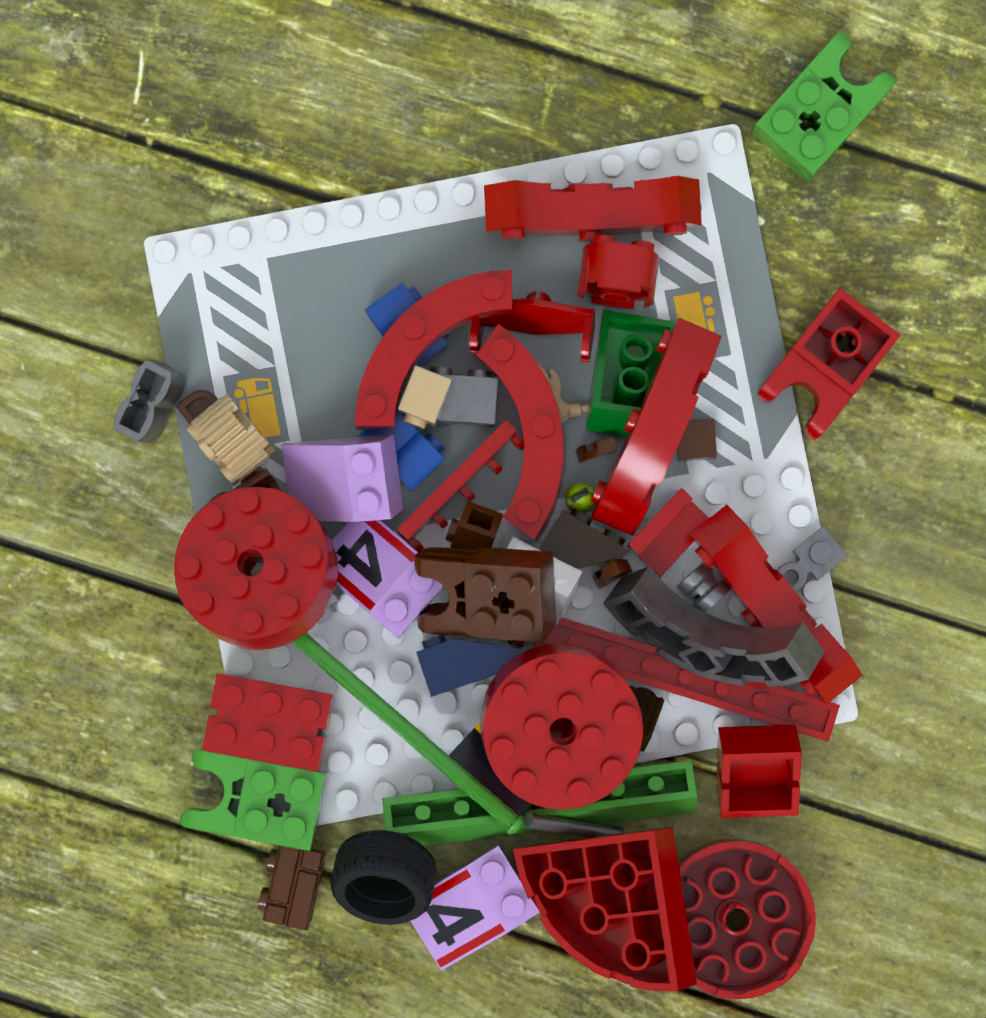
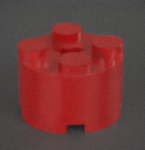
(618, 272)

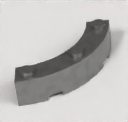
(708, 644)

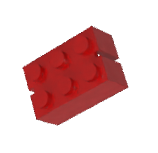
(268, 722)

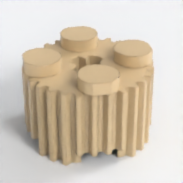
(230, 439)

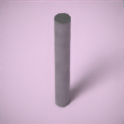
(569, 826)

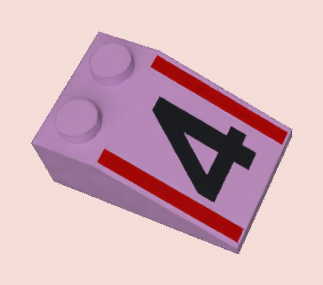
(381, 574)
(473, 907)

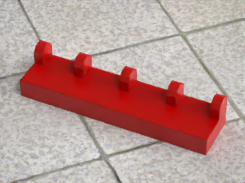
(457, 483)

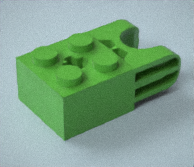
(828, 102)
(247, 801)

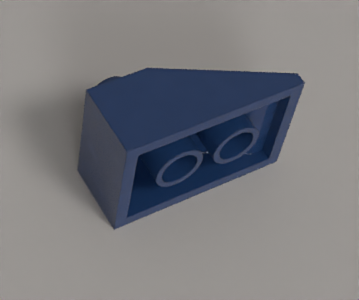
(460, 662)

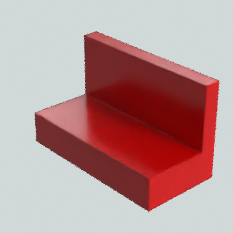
(668, 533)

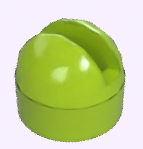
(583, 504)

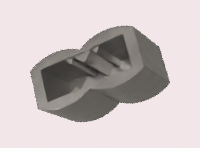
(146, 411)

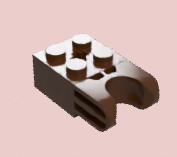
(490, 593)

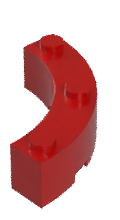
(592, 209)
(416, 332)
(656, 426)
(541, 427)
(769, 598)

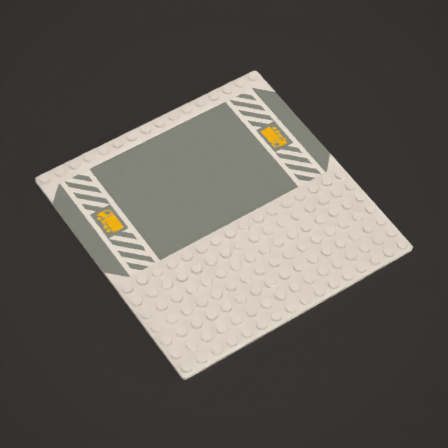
(283, 329)

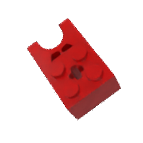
(822, 368)

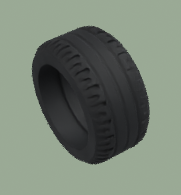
(390, 856)

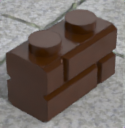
(292, 887)

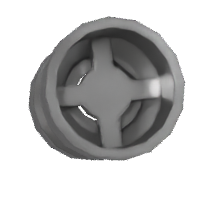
(703, 587)

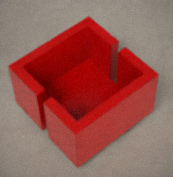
(758, 771)

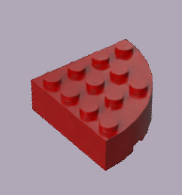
(615, 905)

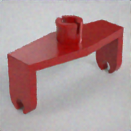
(541, 318)

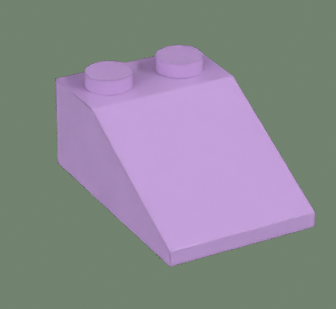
(345, 477)

